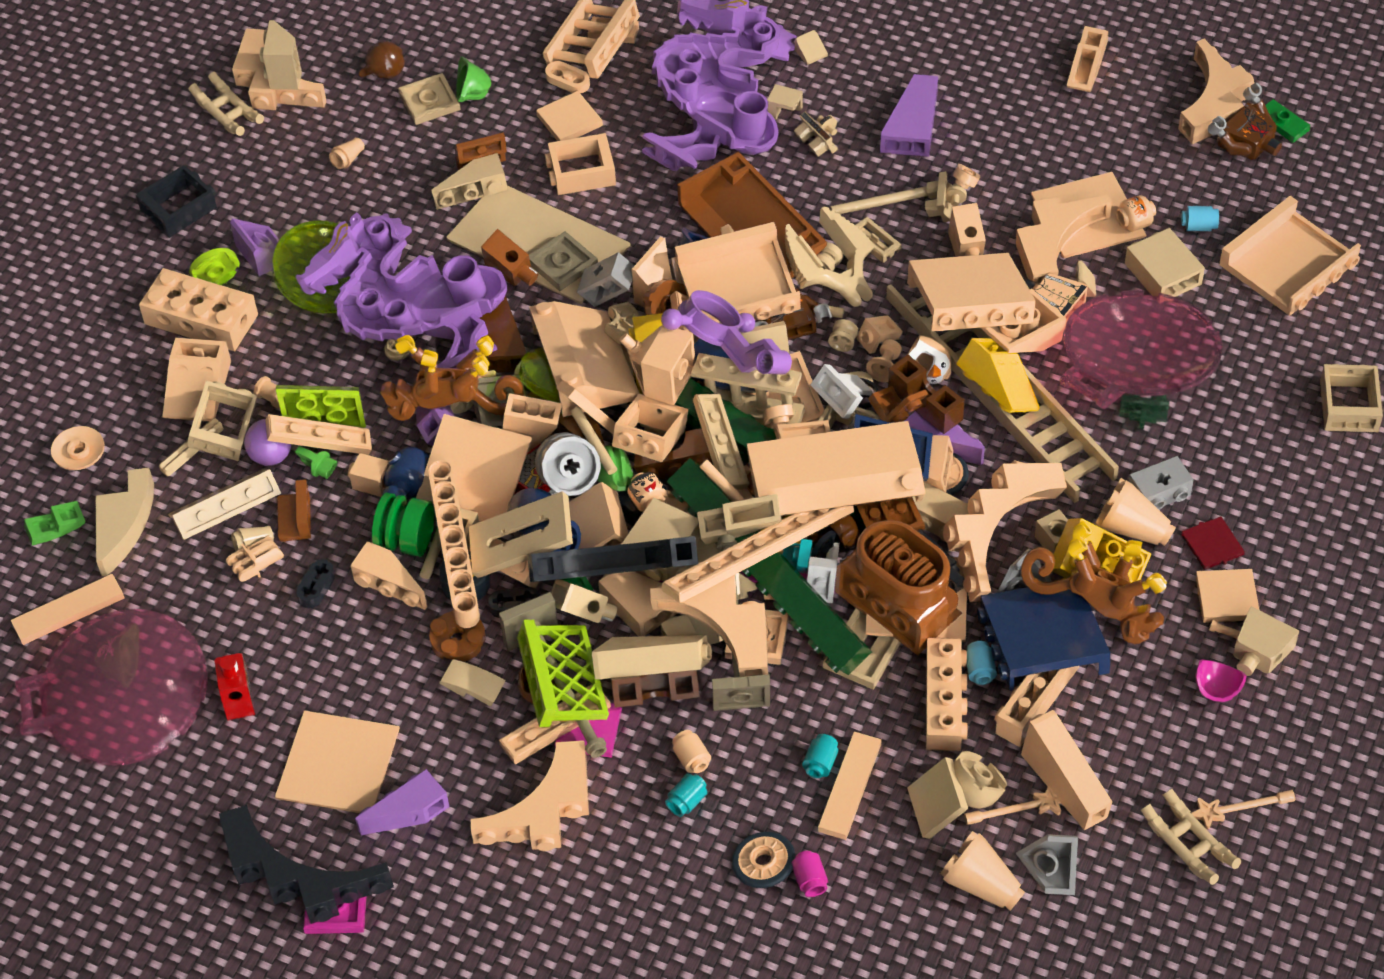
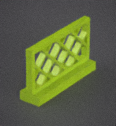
(539, 679)

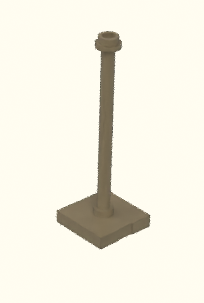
(543, 612)
(739, 691)

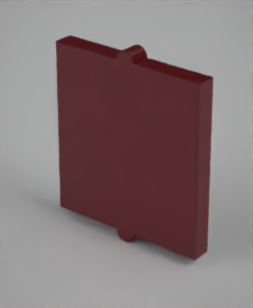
(1212, 543)

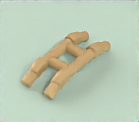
(226, 96)
(1186, 823)

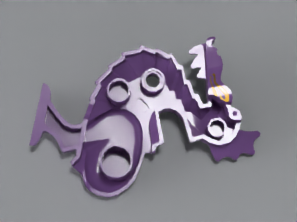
(706, 81)
(413, 301)

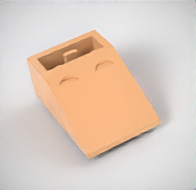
(189, 367)

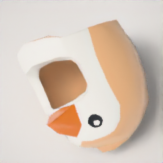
(932, 357)

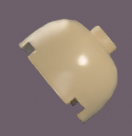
(980, 783)

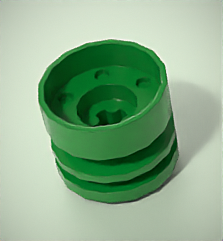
(403, 524)

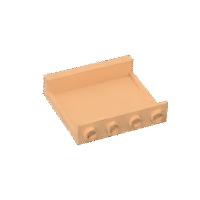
(1287, 258)
(741, 269)
(972, 291)

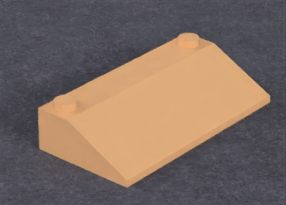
(583, 354)
(838, 468)

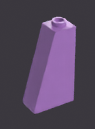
(912, 120)

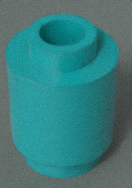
(820, 756)
(686, 794)

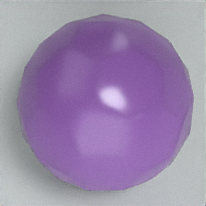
(263, 451)

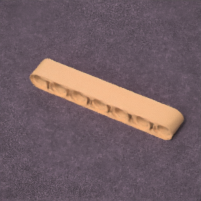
(450, 531)

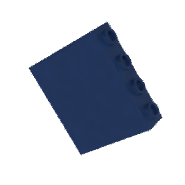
(1041, 633)

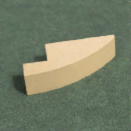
(122, 519)

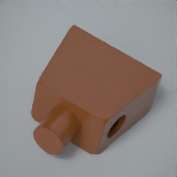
(508, 258)

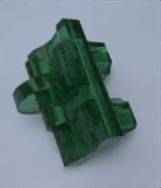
(1144, 408)

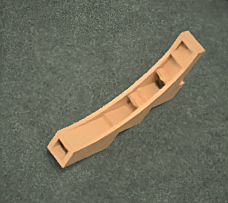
(972, 533)

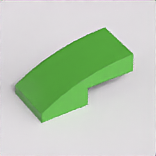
(61, 521)

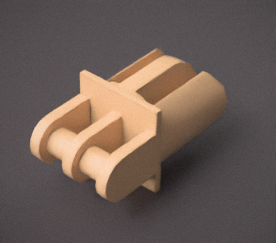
(251, 560)

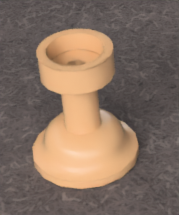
(879, 366)

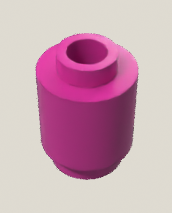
(810, 873)

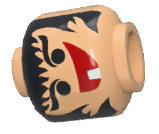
(645, 488)

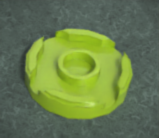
(215, 266)

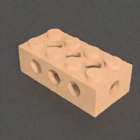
(198, 308)

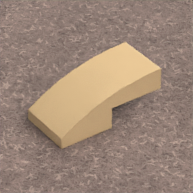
(470, 679)

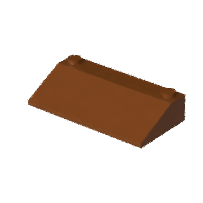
(741, 197)

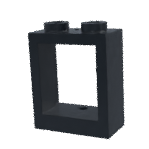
(170, 185)

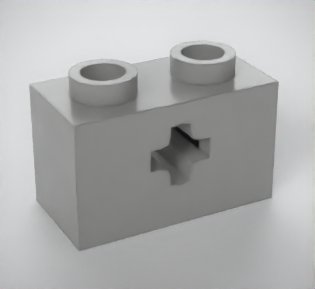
(606, 279)
(1164, 482)

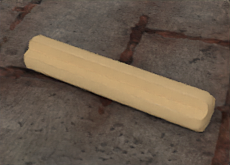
(184, 453)

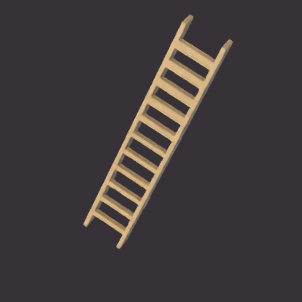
(1017, 427)

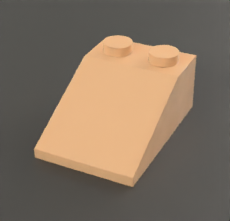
(1031, 337)

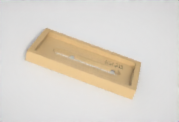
(553, 537)
(873, 667)

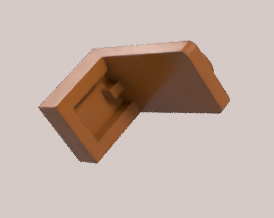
(891, 408)

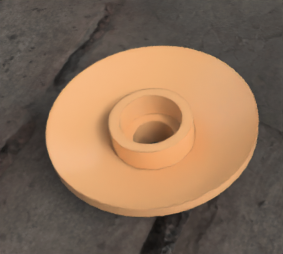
(77, 448)

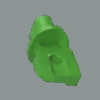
(320, 463)

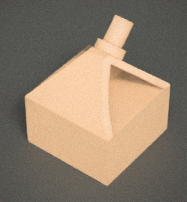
(662, 362)

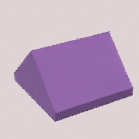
(255, 243)

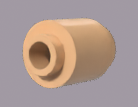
(691, 751)

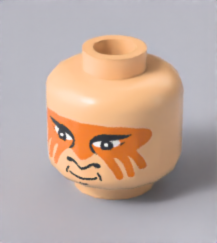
(1136, 213)

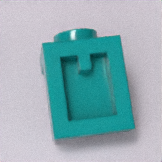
(799, 555)

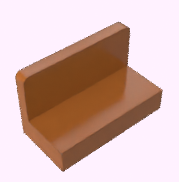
(294, 514)

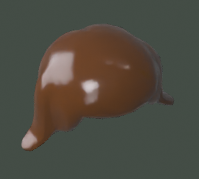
(383, 60)
(845, 528)

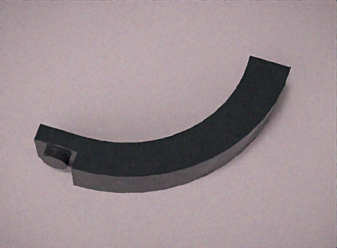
(613, 559)

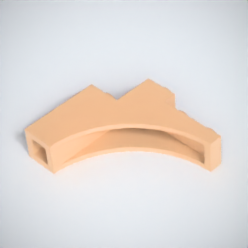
(249, 72)
(1220, 98)
(1052, 228)
(738, 625)
(538, 815)

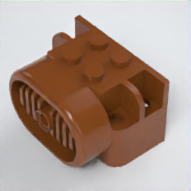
(899, 583)

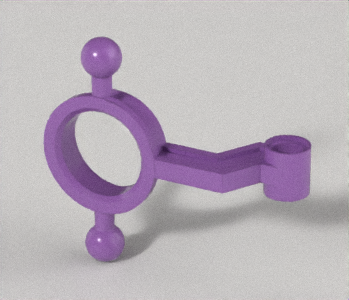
(761, 355)

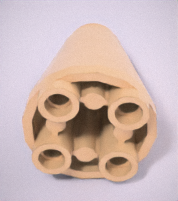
(1134, 516)
(982, 873)

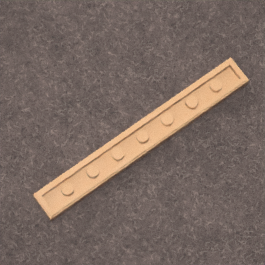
(750, 552)

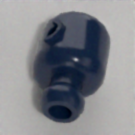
(406, 472)

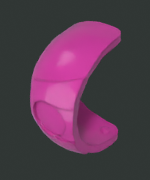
(1218, 680)

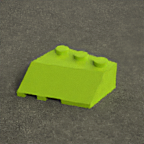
(322, 404)

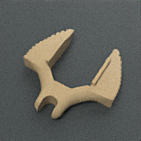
(853, 244)

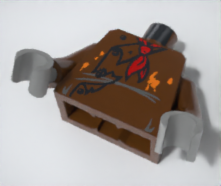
(1249, 129)
(801, 321)

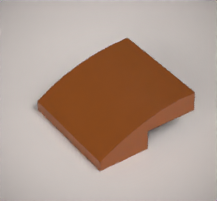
(478, 148)
(899, 510)

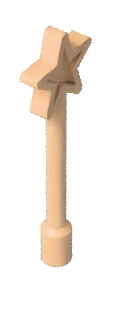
(1045, 801)
(1211, 811)

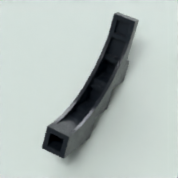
(287, 879)

